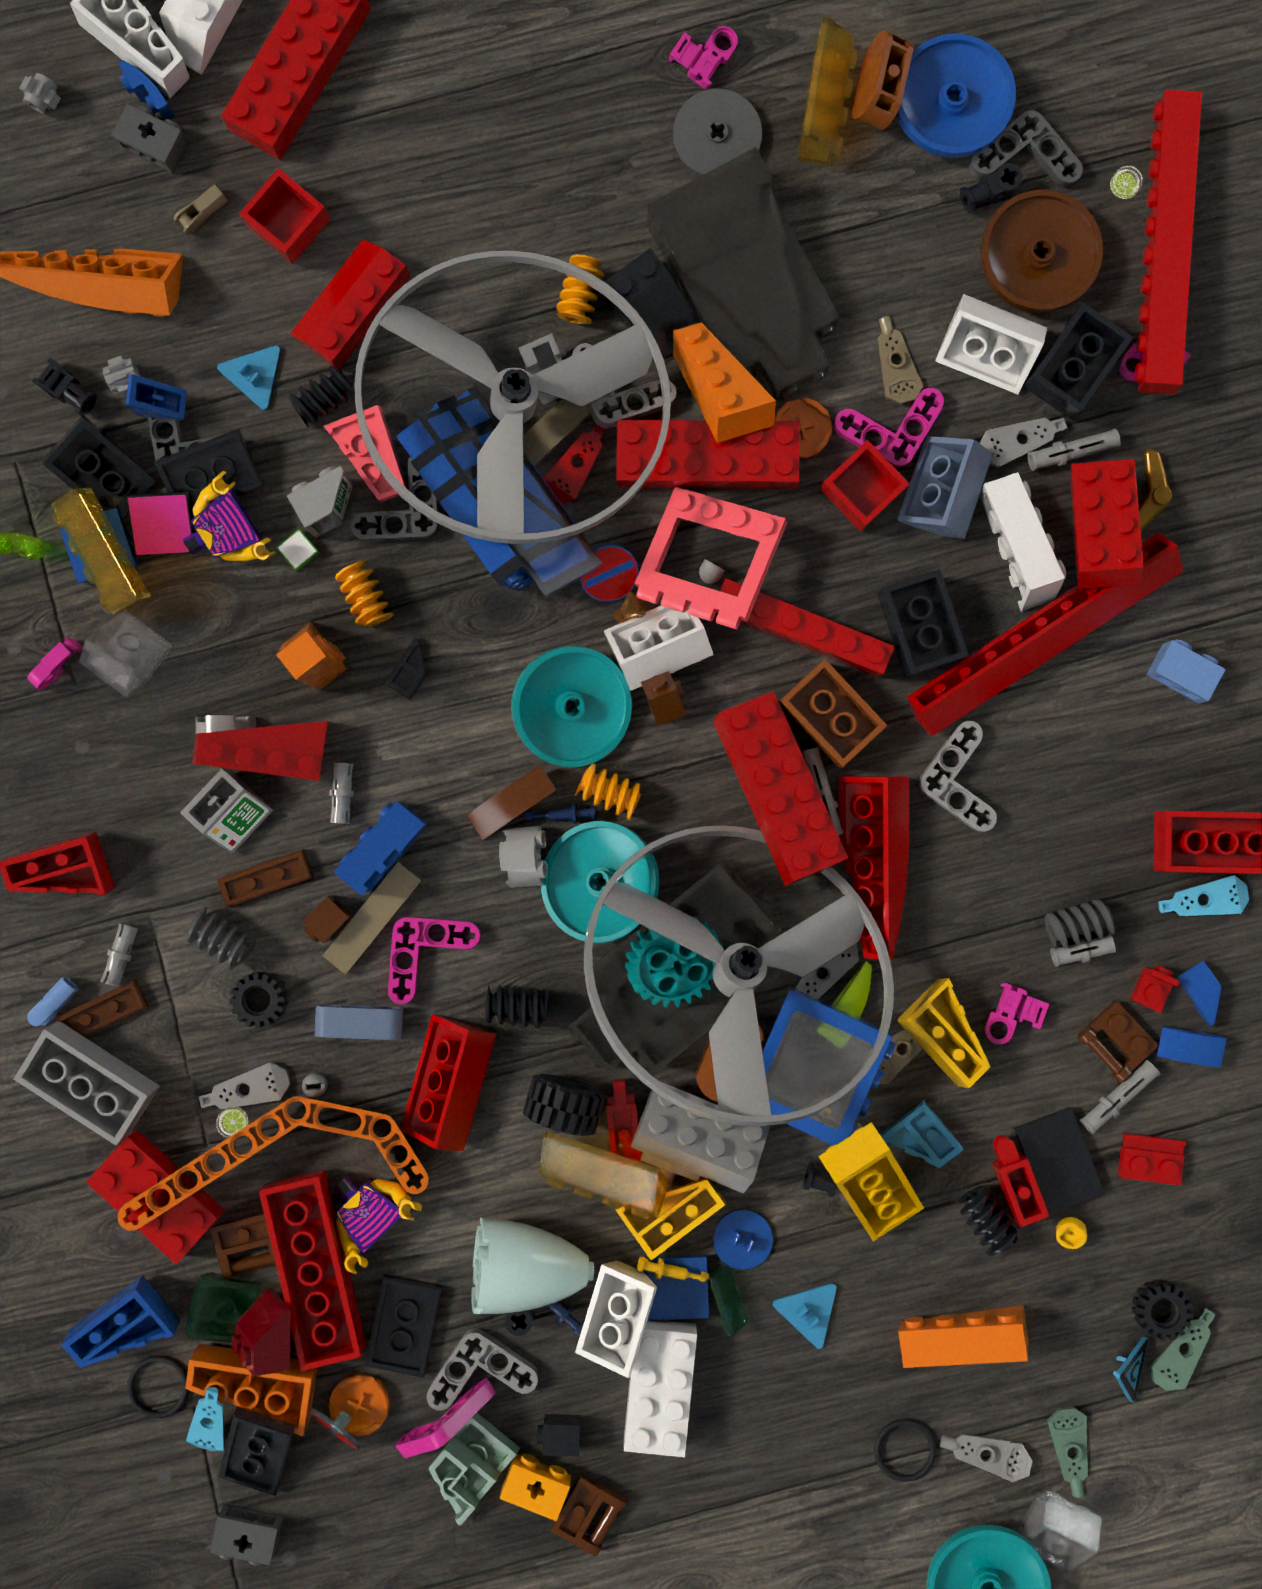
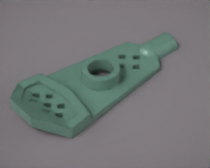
(1182, 1363)
(1067, 1437)

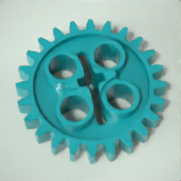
(672, 962)

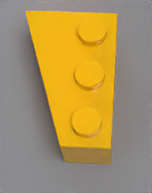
(944, 1033)
(680, 1213)

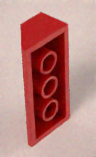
(350, 303)
(447, 1083)

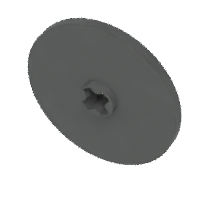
(718, 111)

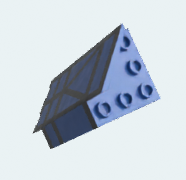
(445, 456)

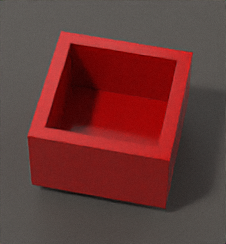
(285, 216)
(864, 486)

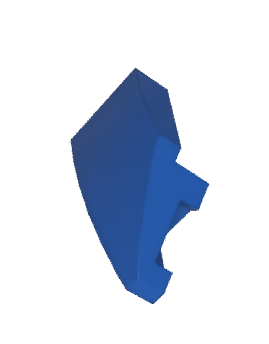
(1203, 990)

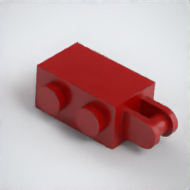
(1018, 1183)

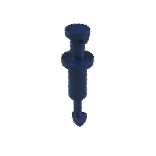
(564, 814)
(564, 1314)

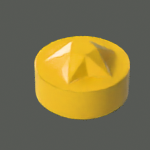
(1071, 1233)

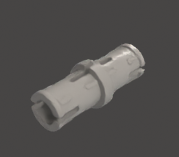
(341, 793)
(1102, 946)
(119, 955)

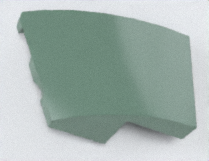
(471, 1464)

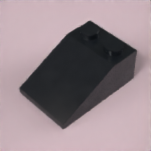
(655, 297)
(94, 461)

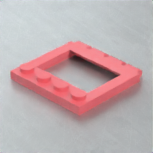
(703, 600)

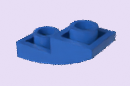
(144, 89)
(1191, 1047)

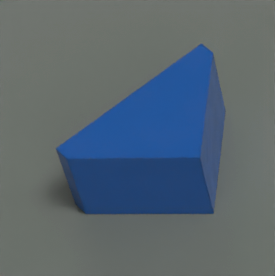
(155, 399)

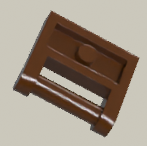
(1124, 1033)
(241, 1236)
(579, 1511)

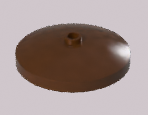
(1057, 231)

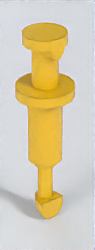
(662, 1269)

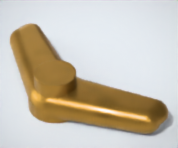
(1158, 492)

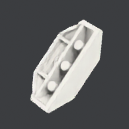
(197, 27)

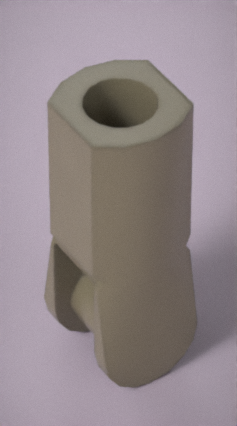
(205, 204)

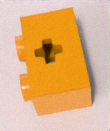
(547, 1497)

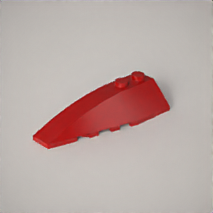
(877, 848)

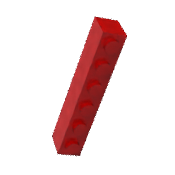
(816, 633)

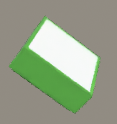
(298, 550)

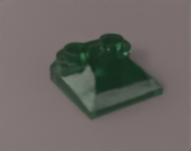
(218, 1306)

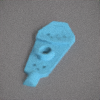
(1218, 898)
(204, 1432)

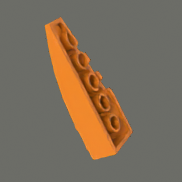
(120, 281)

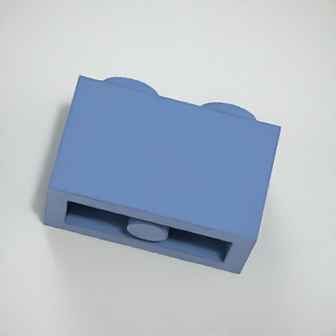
(1186, 671)

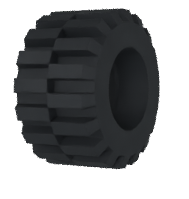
(564, 1105)

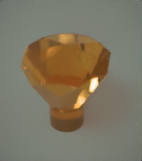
(631, 608)

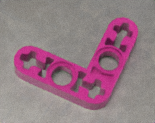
(889, 439)
(422, 938)
(437, 1433)

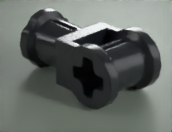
(992, 187)
(62, 385)

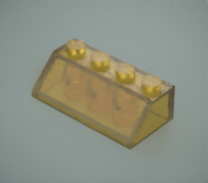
(826, 94)
(99, 550)
(602, 1175)

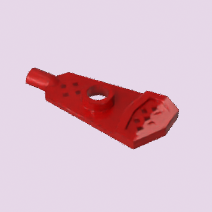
(573, 476)

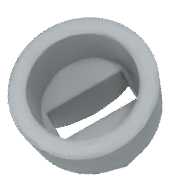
(710, 572)
(314, 1078)

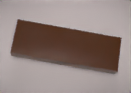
(265, 878)
(105, 1009)

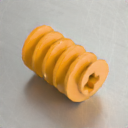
(577, 293)
(362, 595)
(609, 791)

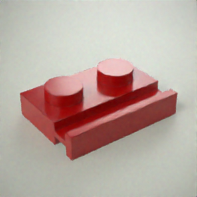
(1151, 1158)

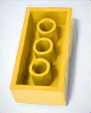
(871, 1181)

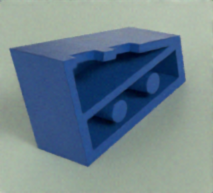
(380, 848)
(121, 1323)

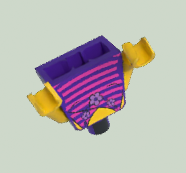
(224, 525)
(368, 1215)

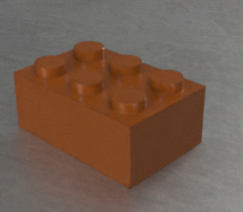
(832, 714)

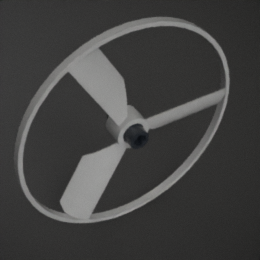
(574, 379)
(738, 972)

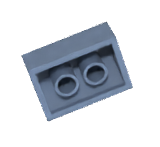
(945, 486)

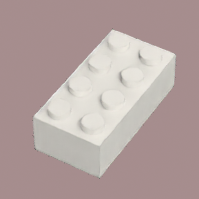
(661, 1389)

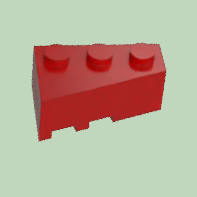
(64, 866)

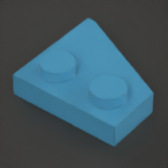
(923, 1136)

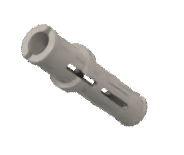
(1041, 458)
(813, 757)
(1118, 1098)

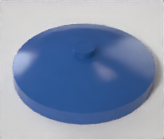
(956, 96)

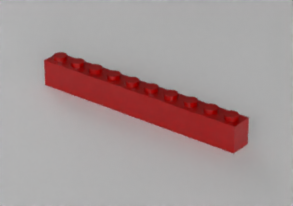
(1169, 242)
(1037, 640)

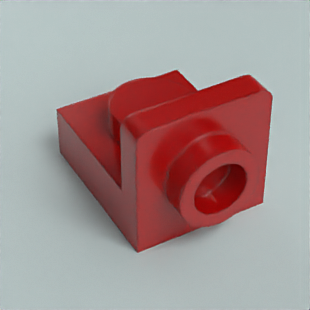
(1154, 987)

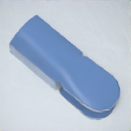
(52, 1002)

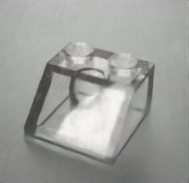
(124, 653)
(1061, 1531)

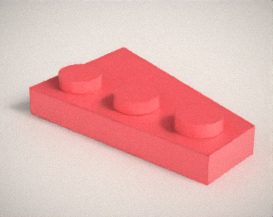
(349, 438)

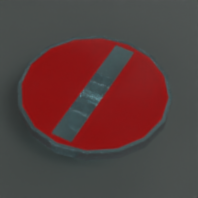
(337, 1426)

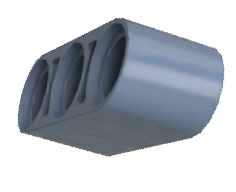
(358, 1021)

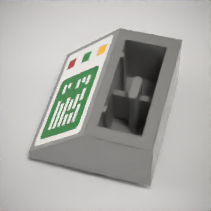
(322, 501)
(227, 810)

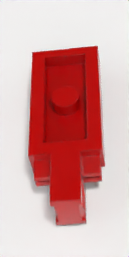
(622, 1121)

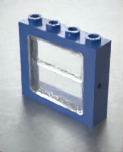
(814, 1056)

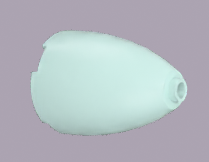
(524, 1268)

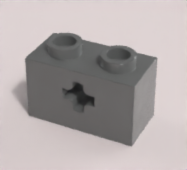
(150, 138)
(235, 1524)

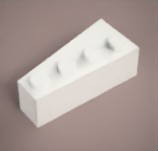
(135, 38)
(1023, 541)

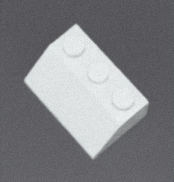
(991, 344)
(657, 644)
(616, 1317)

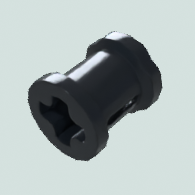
(819, 1179)
(522, 1326)

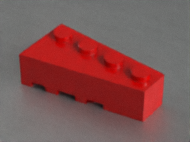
(272, 750)

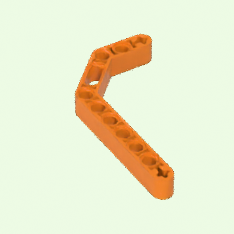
(254, 1131)

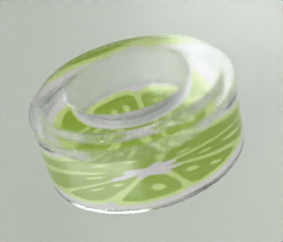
(1126, 182)
(231, 1121)

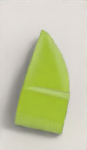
(855, 993)

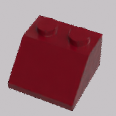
(264, 1335)

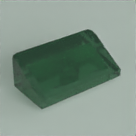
(727, 1299)

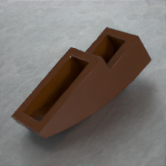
(511, 802)

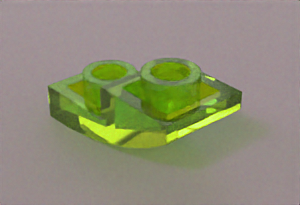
(24, 545)

